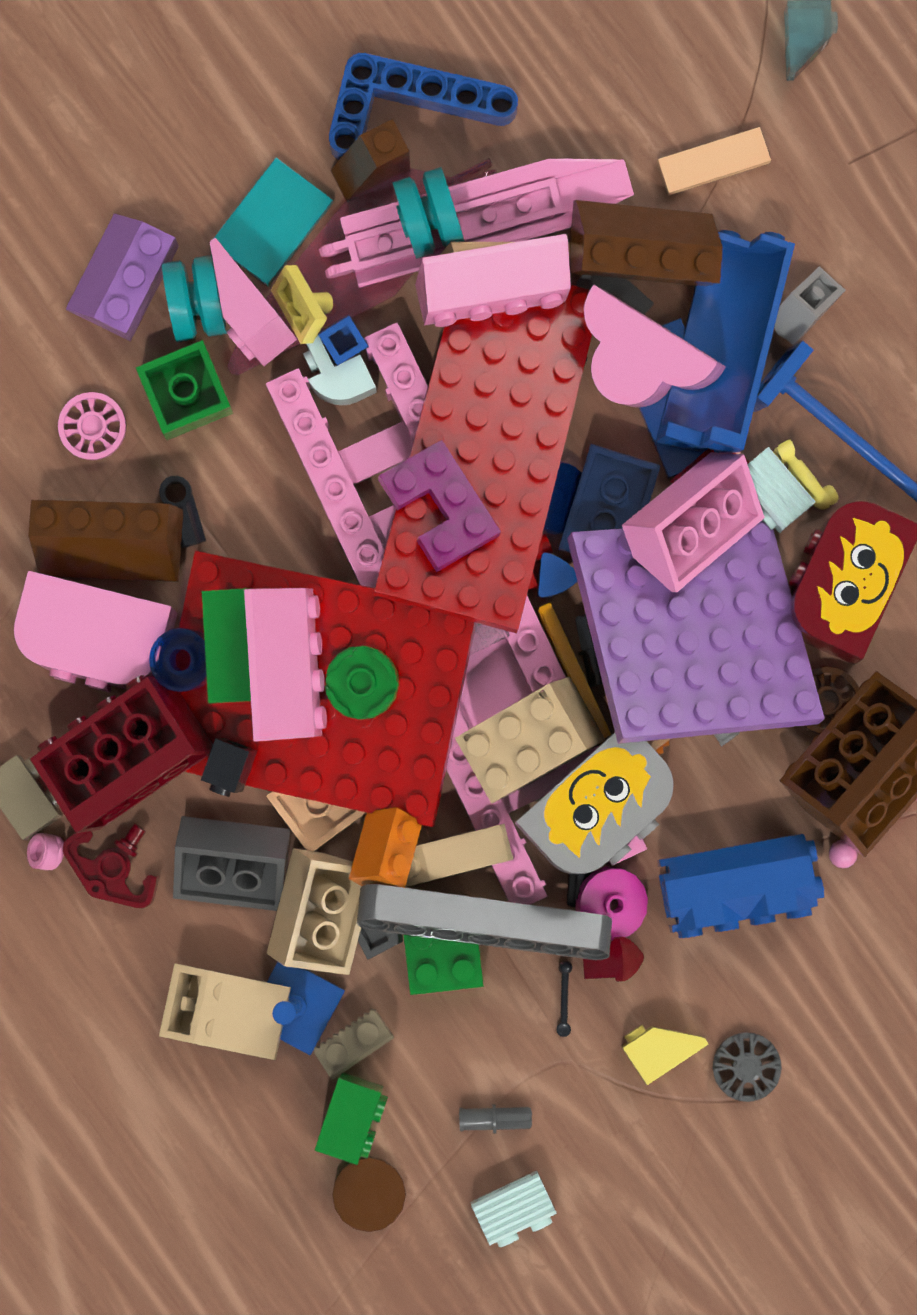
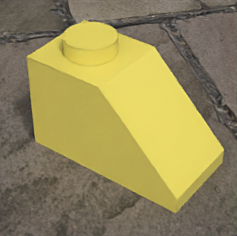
(659, 1050)

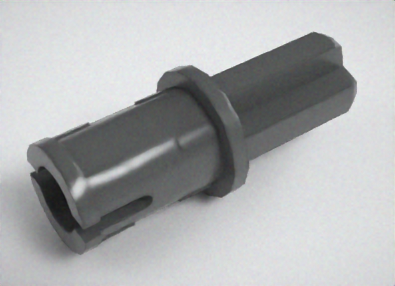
(495, 1118)

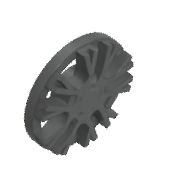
(747, 1067)

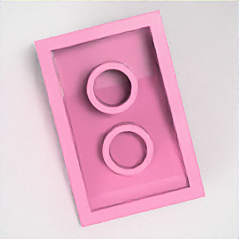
(254, 322)

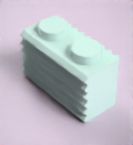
(778, 491)
(514, 1208)

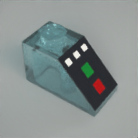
(807, 33)

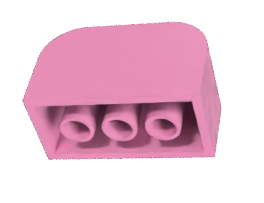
(88, 631)

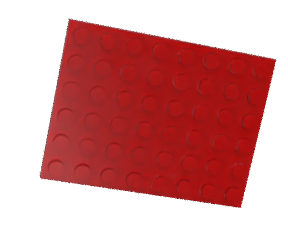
(355, 762)

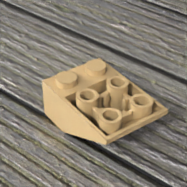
(223, 1011)

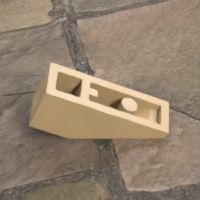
(459, 854)

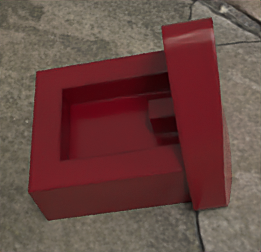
(622, 964)

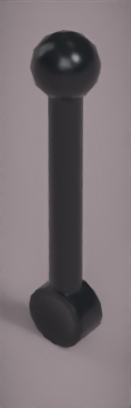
(563, 1028)

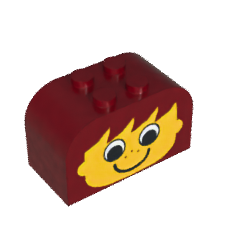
(850, 577)

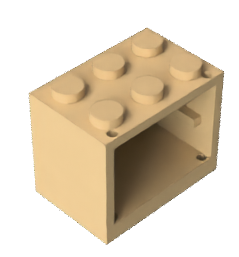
(530, 739)

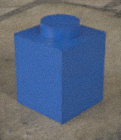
(343, 339)

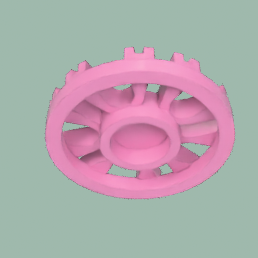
(92, 426)

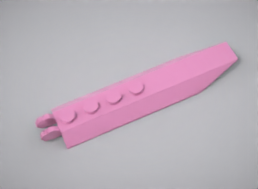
(489, 209)

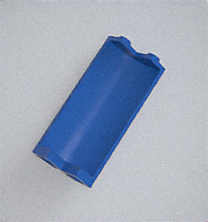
(735, 328)

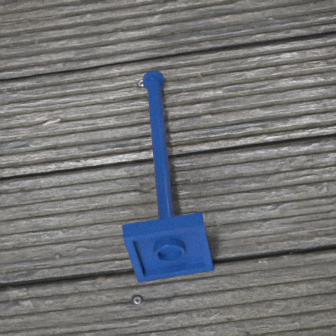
(782, 380)
(308, 1008)

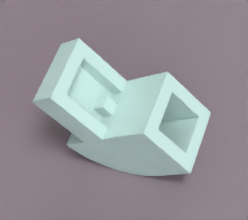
(338, 384)

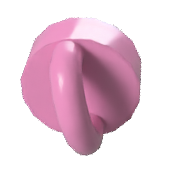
(45, 851)

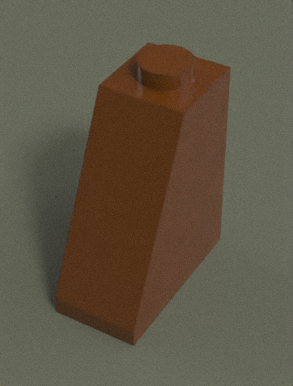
(371, 160)

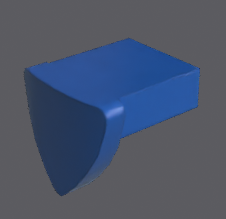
(554, 576)

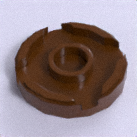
(369, 1194)

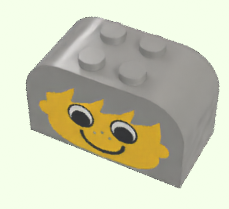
(600, 807)

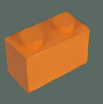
(385, 848)

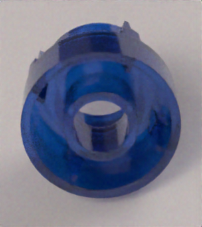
(165, 668)

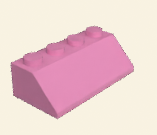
(494, 280)
(695, 519)

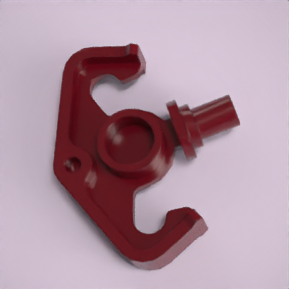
(107, 874)

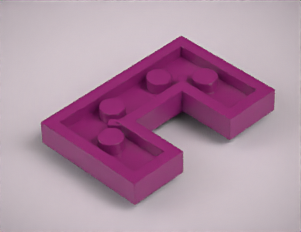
(439, 475)

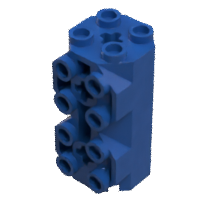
(740, 885)

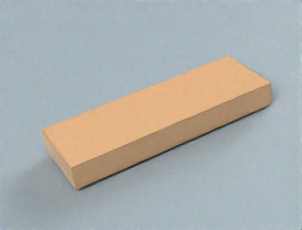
(713, 161)

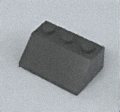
(230, 863)

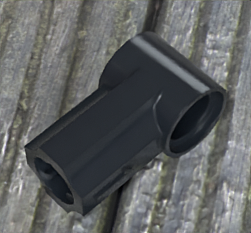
(192, 527)

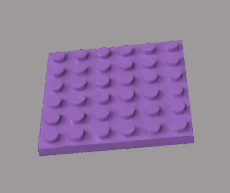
(699, 657)

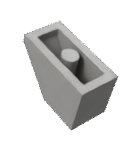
(807, 305)

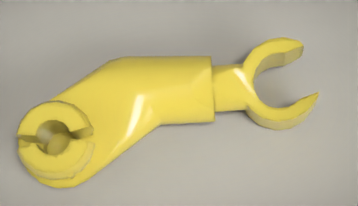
(823, 496)

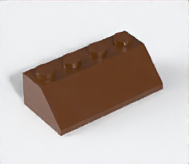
(644, 244)
(106, 540)

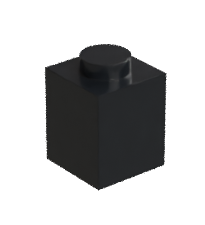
(228, 766)

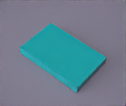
(273, 221)

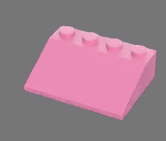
(284, 663)

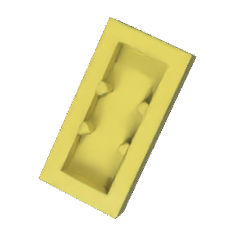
(300, 306)

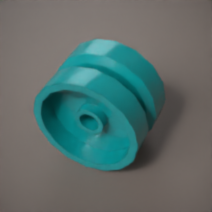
(427, 213)
(193, 298)

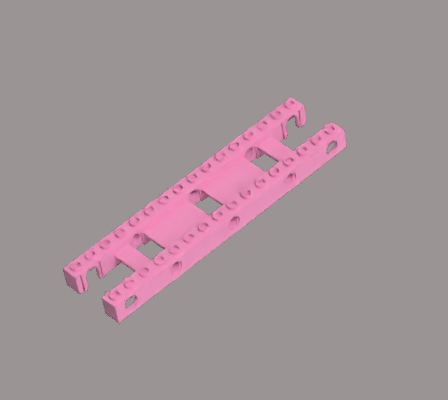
(493, 675)

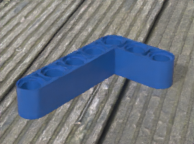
(412, 94)

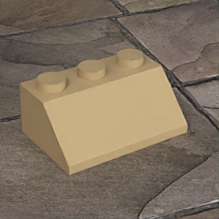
(316, 914)

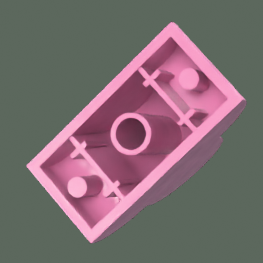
(639, 356)

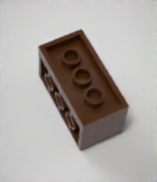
(861, 765)

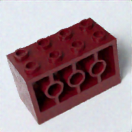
(121, 753)

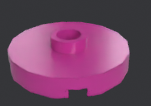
(610, 884)

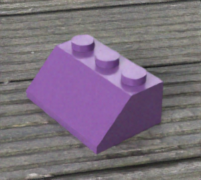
(122, 275)

